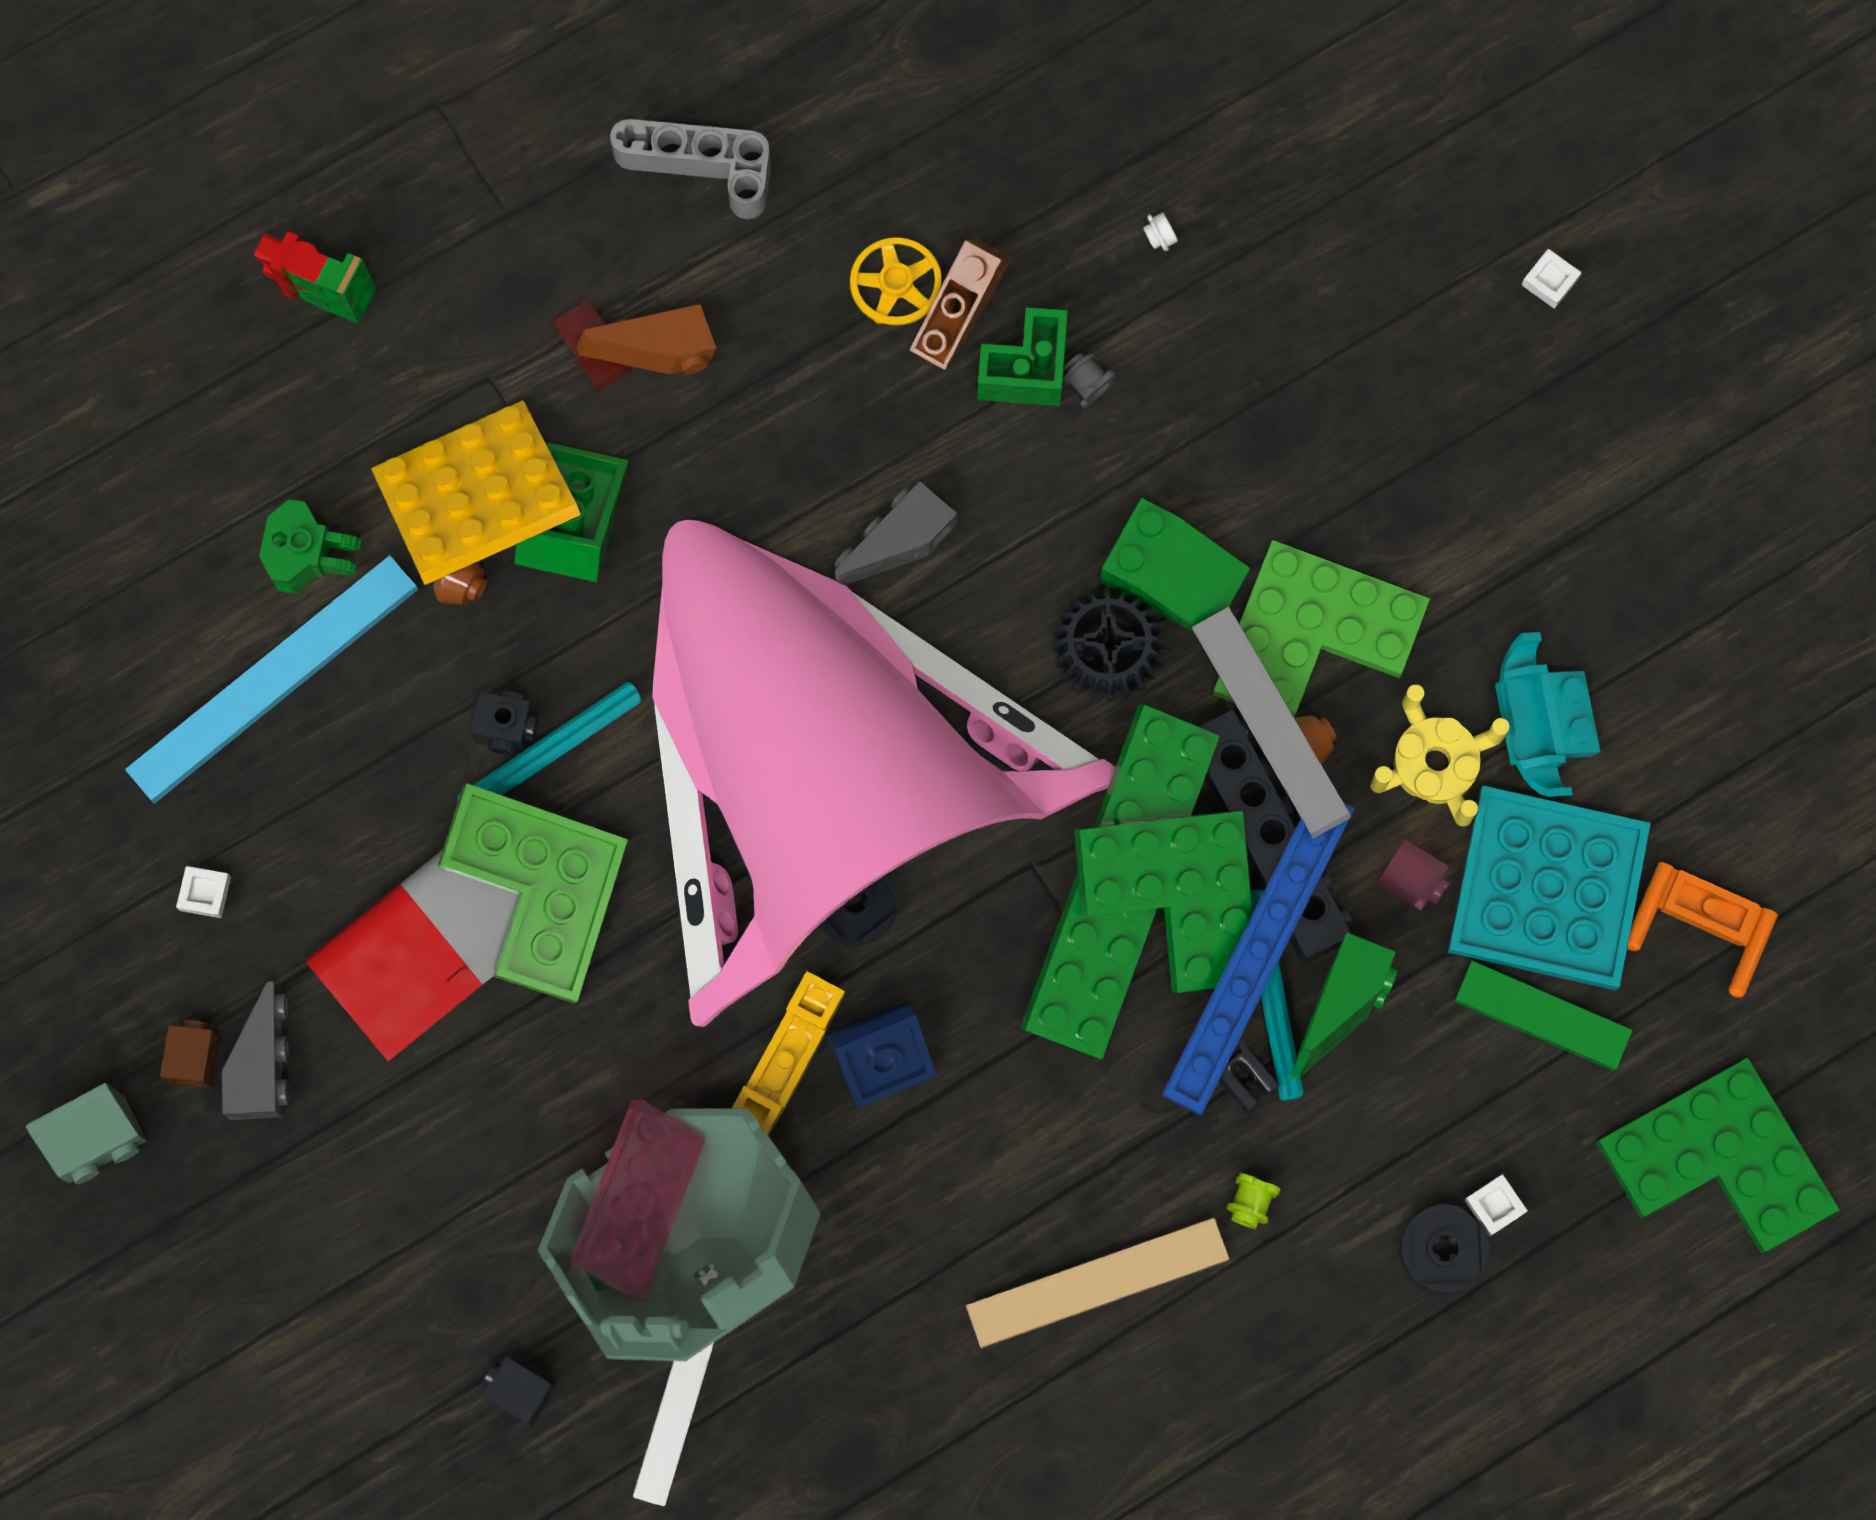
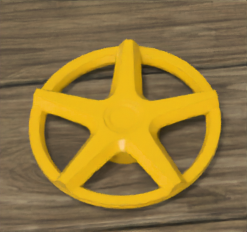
(895, 282)

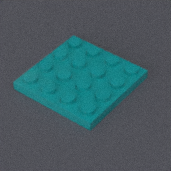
(1549, 888)

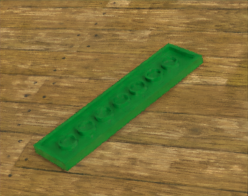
(1097, 955)

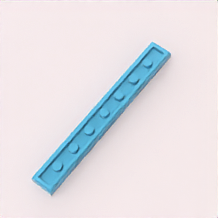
(271, 679)

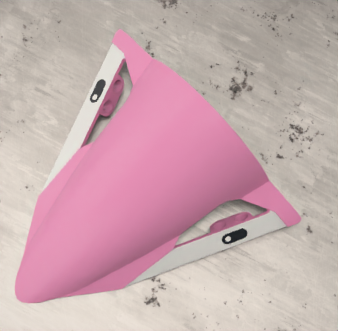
(818, 750)

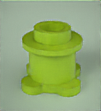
(1252, 1201)

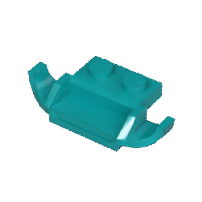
(1546, 716)

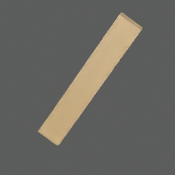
(1097, 1283)

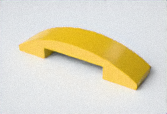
(790, 1050)

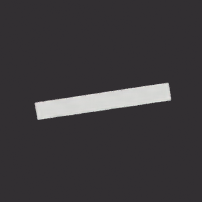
(672, 1424)

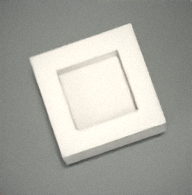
(1551, 278)
(203, 892)
(1495, 1205)

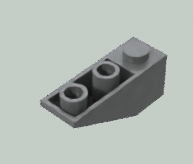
(905, 535)
(254, 1069)

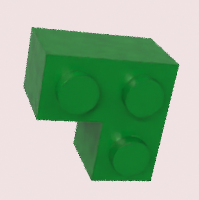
(1028, 372)

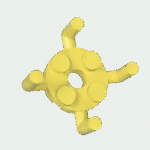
(1444, 736)

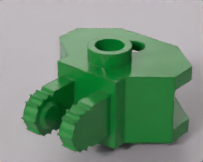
(304, 548)

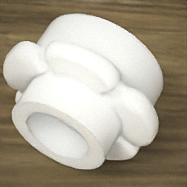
(1160, 232)

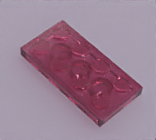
(637, 1200)

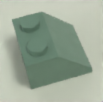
(88, 1134)

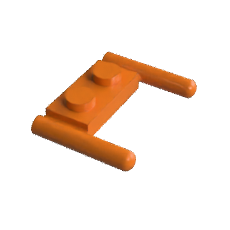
(1710, 910)

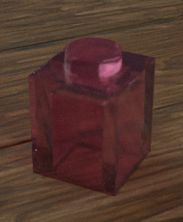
(1415, 876)

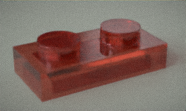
(570, 329)

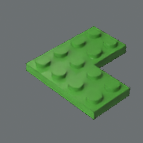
(1318, 605)
(560, 878)

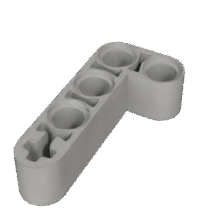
(689, 160)

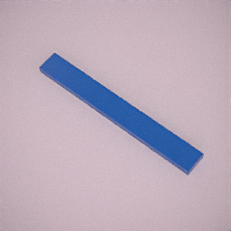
(1251, 967)

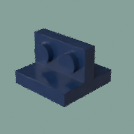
(882, 1055)

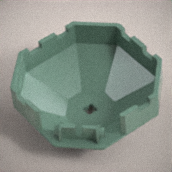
(738, 1216)

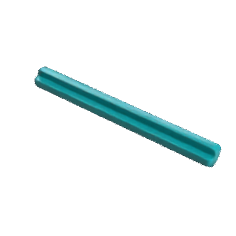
(561, 740)
(1279, 1028)

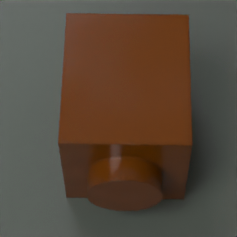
(190, 1054)

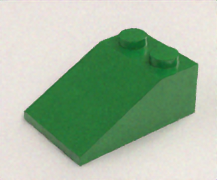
(580, 543)
(1172, 567)
(1354, 984)

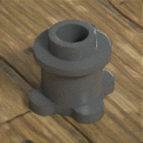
(1088, 378)

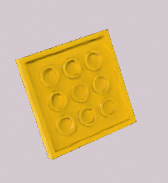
(475, 492)

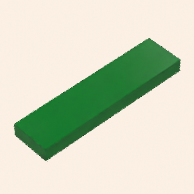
(1543, 1016)

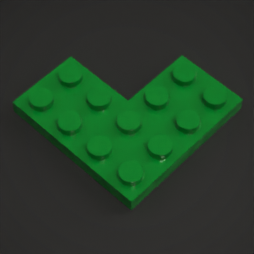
(1178, 864)
(1729, 1133)

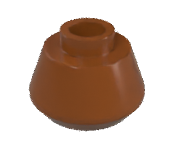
(461, 585)
(1318, 734)

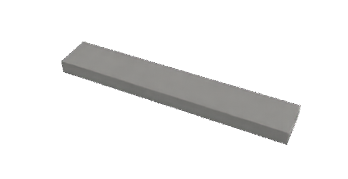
(1271, 723)

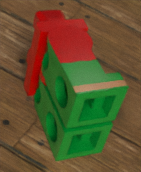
(318, 279)

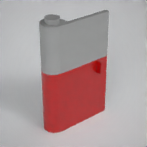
(415, 954)

